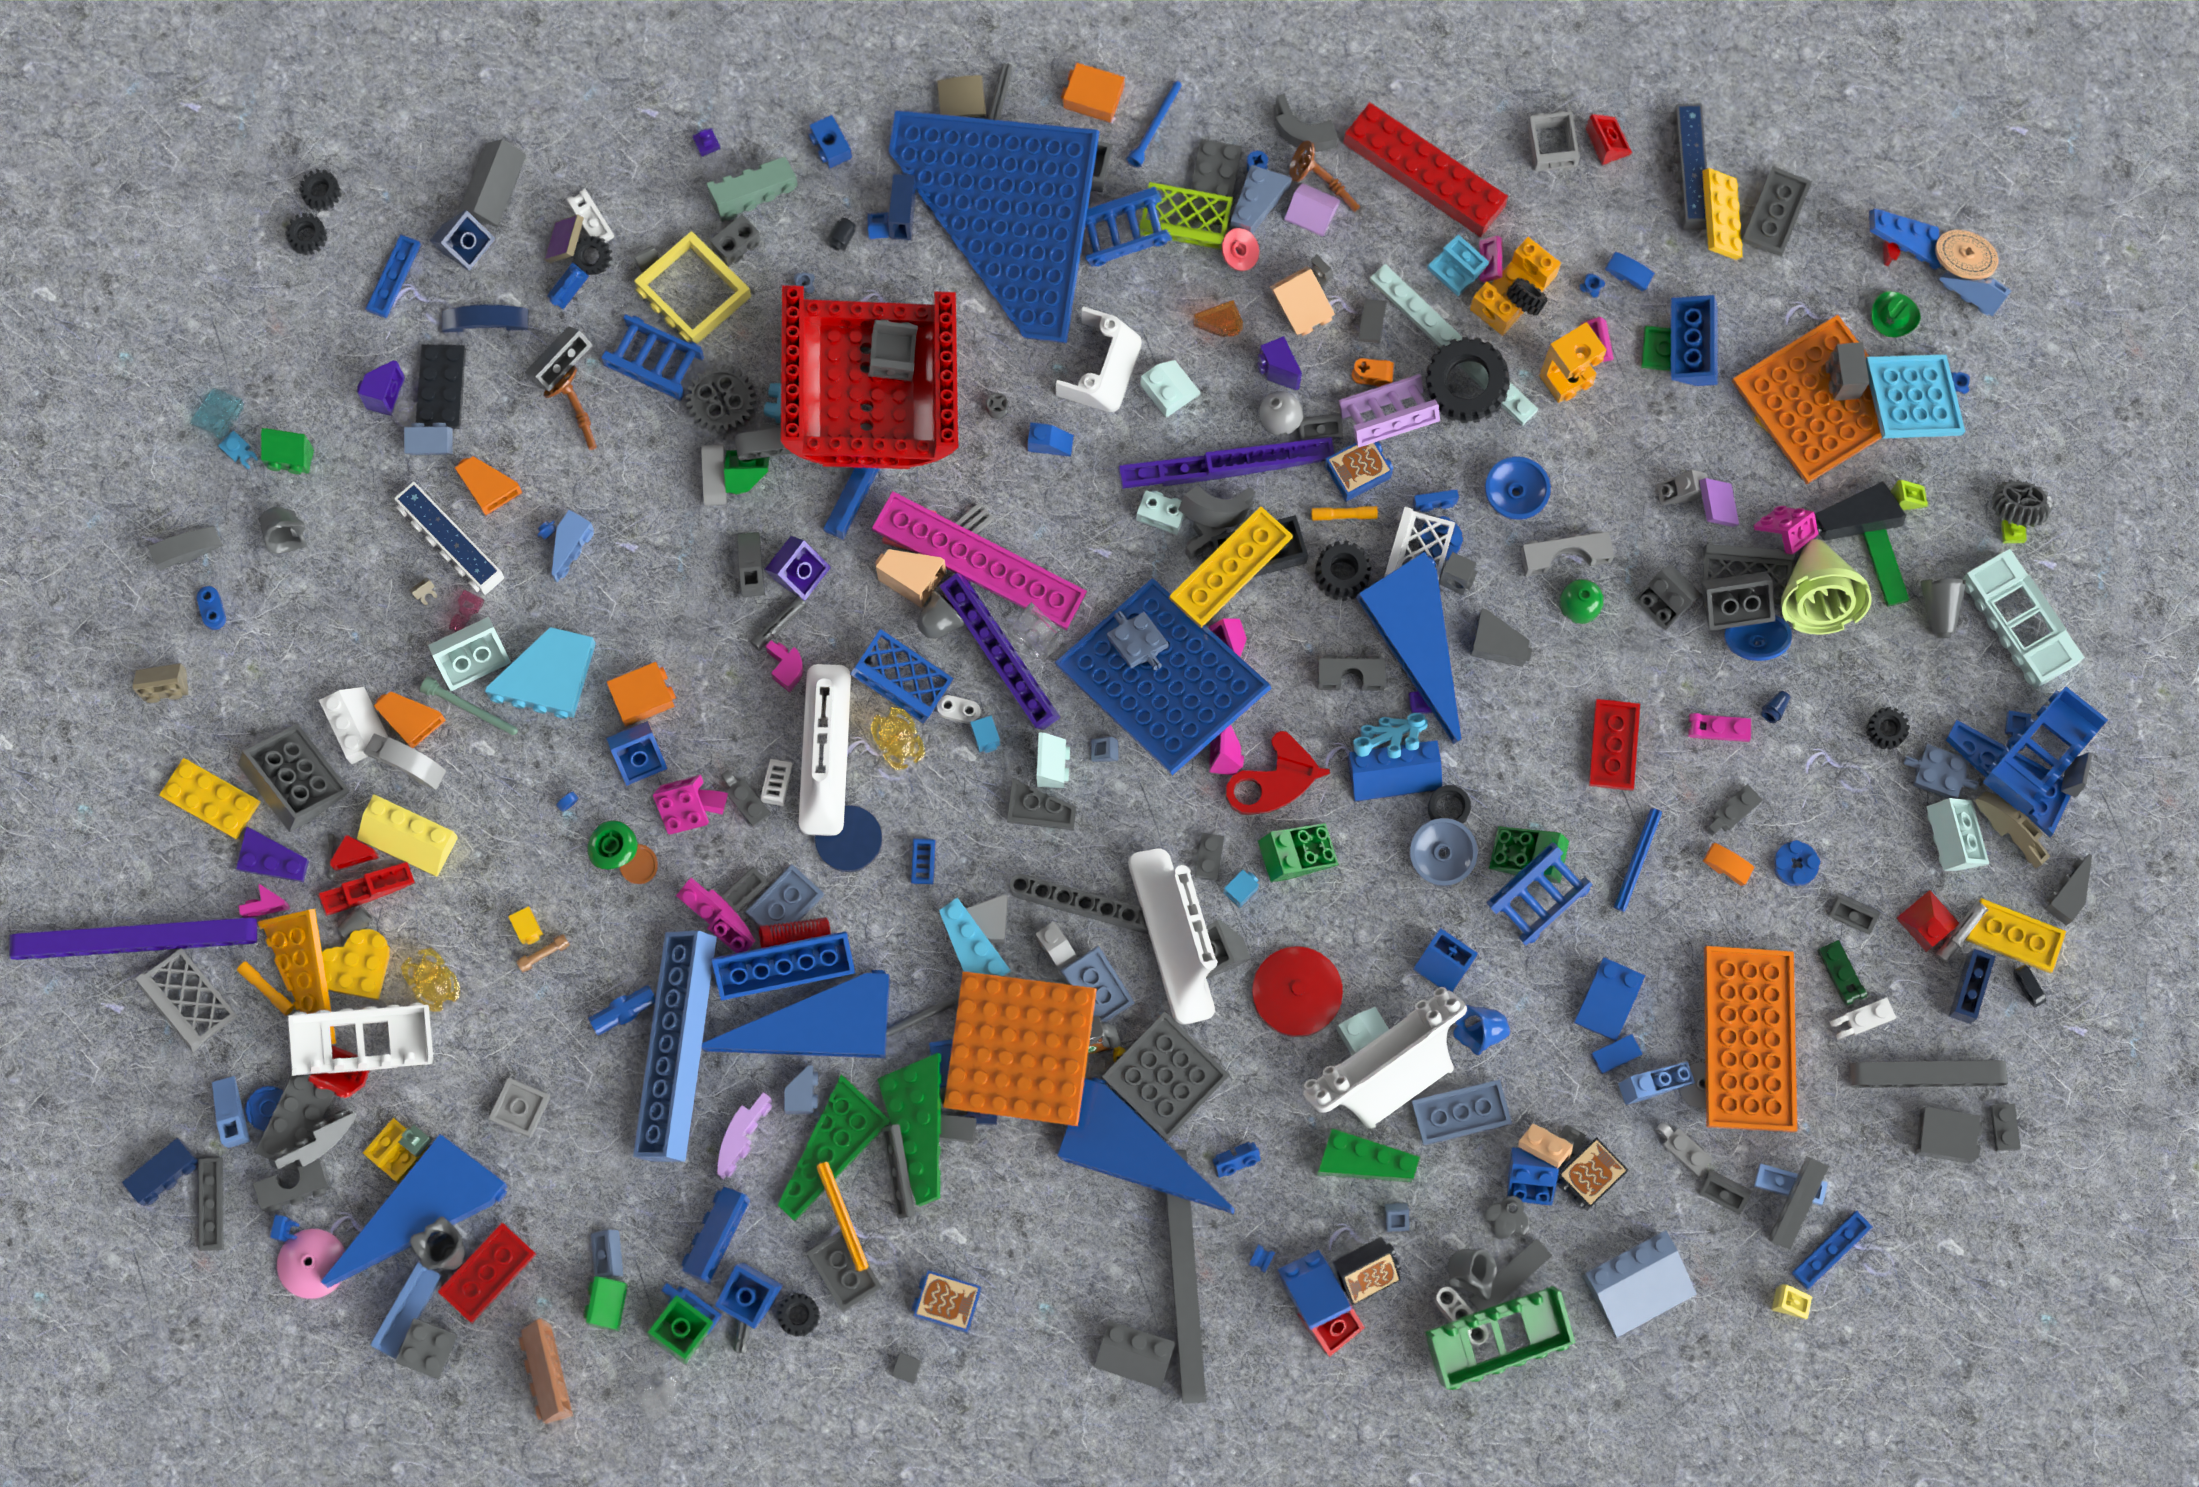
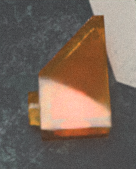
(1220, 320)

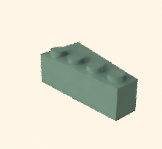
(751, 188)

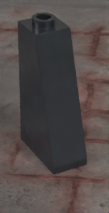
(1861, 513)

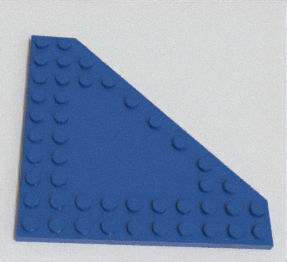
(1010, 203)

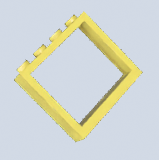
(741, 290)

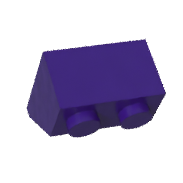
(1279, 364)
(381, 388)
(797, 567)

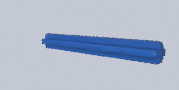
(1637, 859)

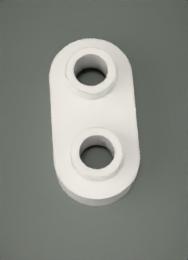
(958, 709)

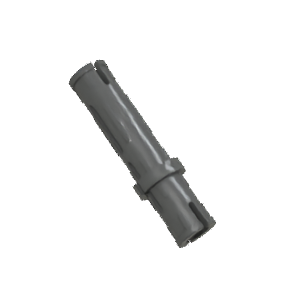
(778, 623)

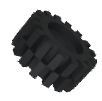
(317, 179)
(300, 224)
(603, 250)
(1527, 296)
(1887, 715)
(812, 1315)

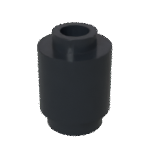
(841, 234)

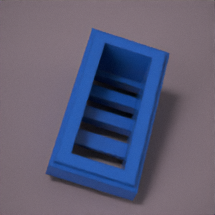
(923, 880)

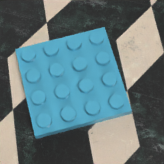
(1914, 396)

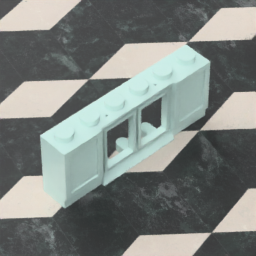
(2046, 656)

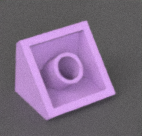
(1312, 209)

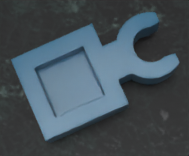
(237, 448)

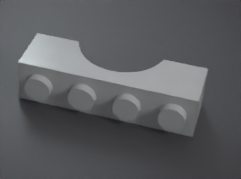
(1593, 548)

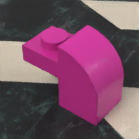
(790, 665)

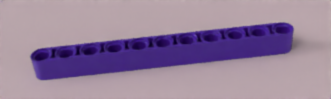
(132, 938)

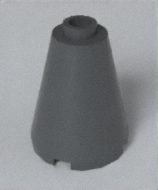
(1943, 604)

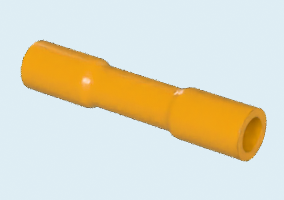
(1329, 513)
(263, 986)

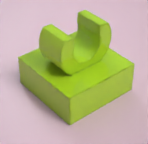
(2012, 533)

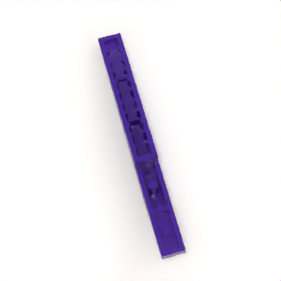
(1225, 463)

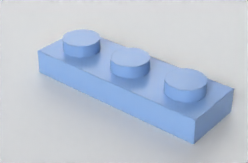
(1781, 1182)

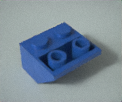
(1445, 961)
(1531, 1178)

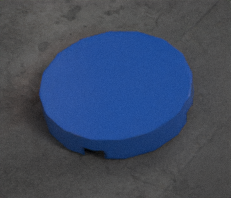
(262, 1106)

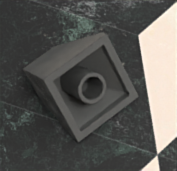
(1227, 947)

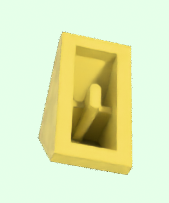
(1791, 1301)

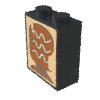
(1591, 1174)
(1367, 1270)

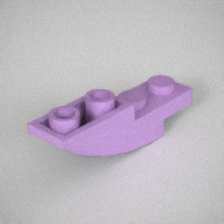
(734, 1142)

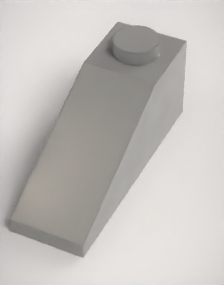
(1056, 947)

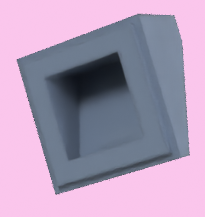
(1104, 749)
(1397, 1217)

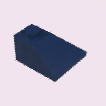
(463, 240)

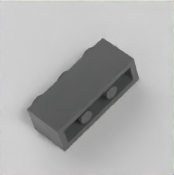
(558, 358)

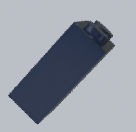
(902, 206)

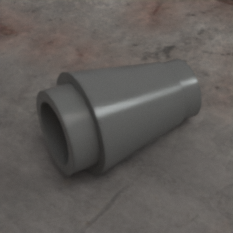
(355, 921)

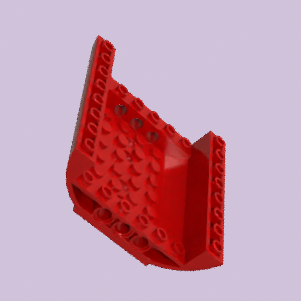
(826, 388)

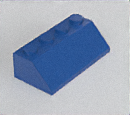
(1694, 340)
(1383, 776)
(716, 1234)

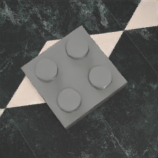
(519, 1107)

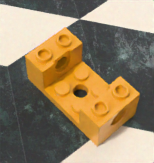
(1529, 263)
(1568, 360)

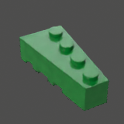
(1364, 1159)

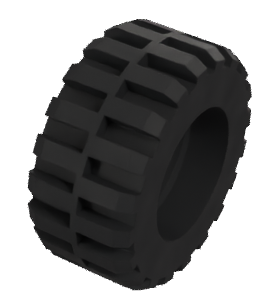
(1464, 351)

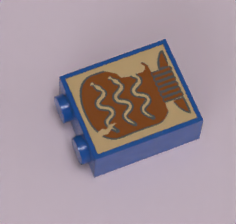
(1358, 469)
(946, 1301)

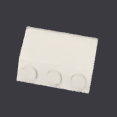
(352, 720)

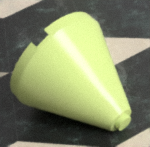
(1824, 592)

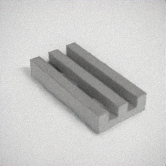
(983, 512)

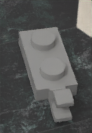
(1684, 1148)

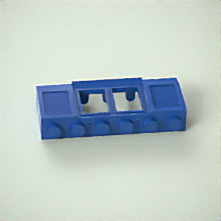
(2066, 718)

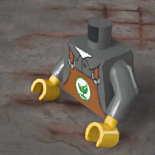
(1104, 1037)

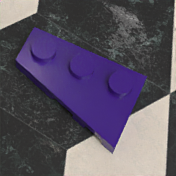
(269, 858)

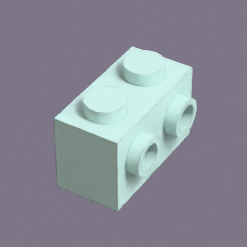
(1160, 512)

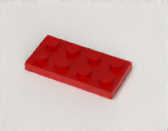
(1614, 744)
(487, 1273)

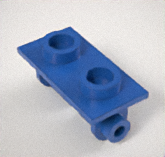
(567, 286)
(1228, 1164)

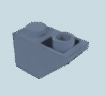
(800, 1093)

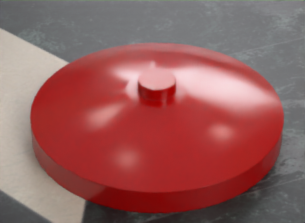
(1297, 991)

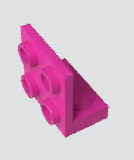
(1795, 525)
(681, 805)

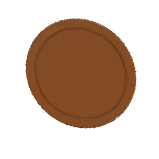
(641, 867)

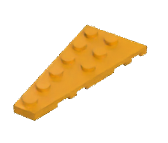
(300, 960)

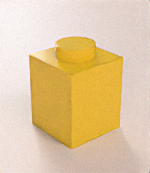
(526, 926)

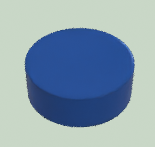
(567, 802)

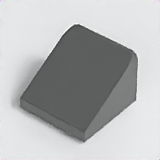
(646, 258)
(906, 1368)

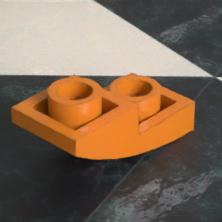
(1725, 861)

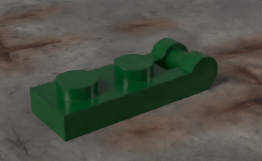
(1842, 972)

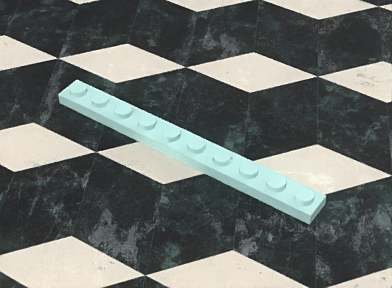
(1442, 333)

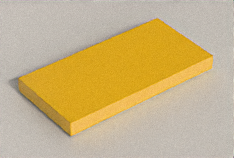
(2018, 936)

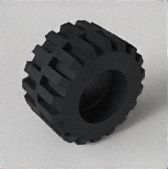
(1348, 554)

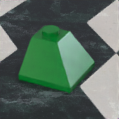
(743, 474)

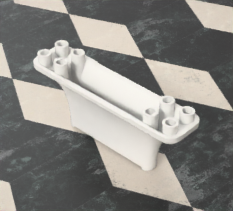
(824, 793)
(1175, 933)
(1392, 1065)

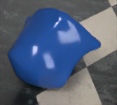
(1485, 1033)

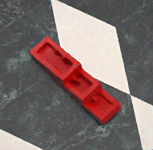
(366, 889)

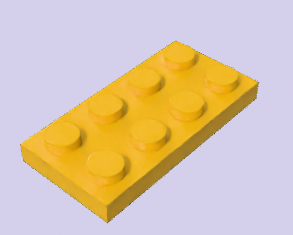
(1722, 214)
(209, 798)

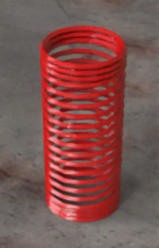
(770, 939)

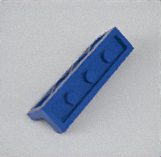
(850, 501)

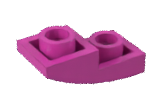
(713, 800)

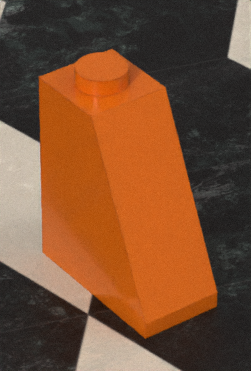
(486, 484)
(408, 718)

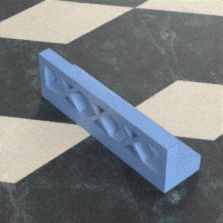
(406, 1307)

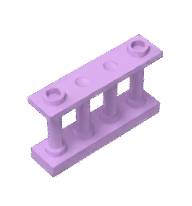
(1394, 423)

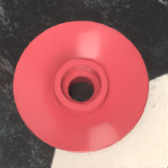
(1247, 249)

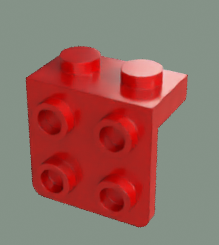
(342, 1083)

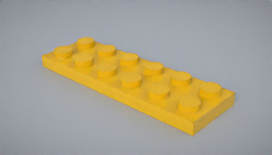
(1230, 567)

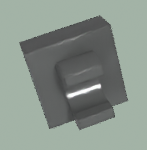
(1572, 1136)

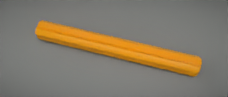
(842, 1216)

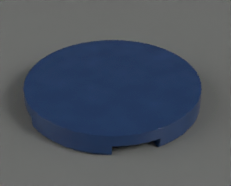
(855, 845)

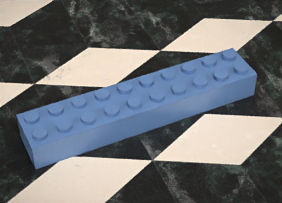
(675, 1047)

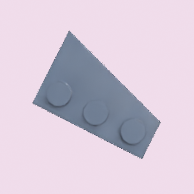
(1258, 198)

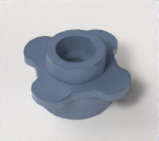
(805, 277)

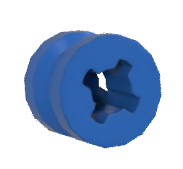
(1258, 156)
(1261, 1258)

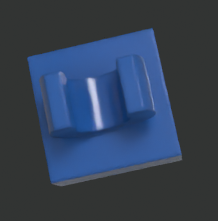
(281, 1228)

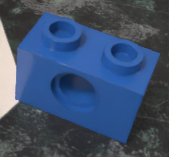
(826, 130)

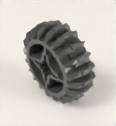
(2021, 503)

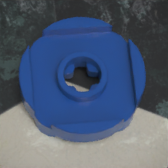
(1455, 542)
(1783, 864)

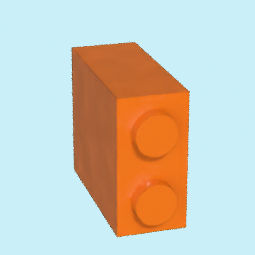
(1093, 92)
(641, 693)

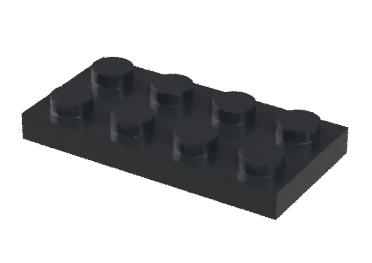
(441, 385)

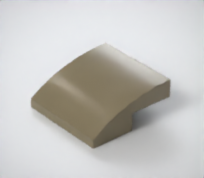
(962, 96)

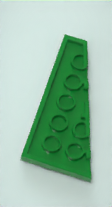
(915, 1105)
(839, 1138)

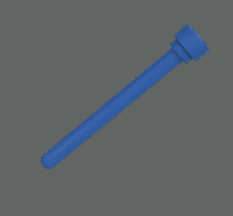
(1136, 156)

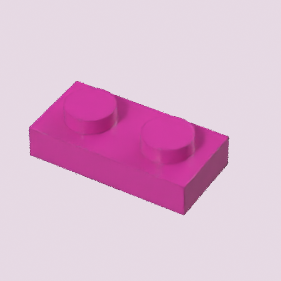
(1491, 250)

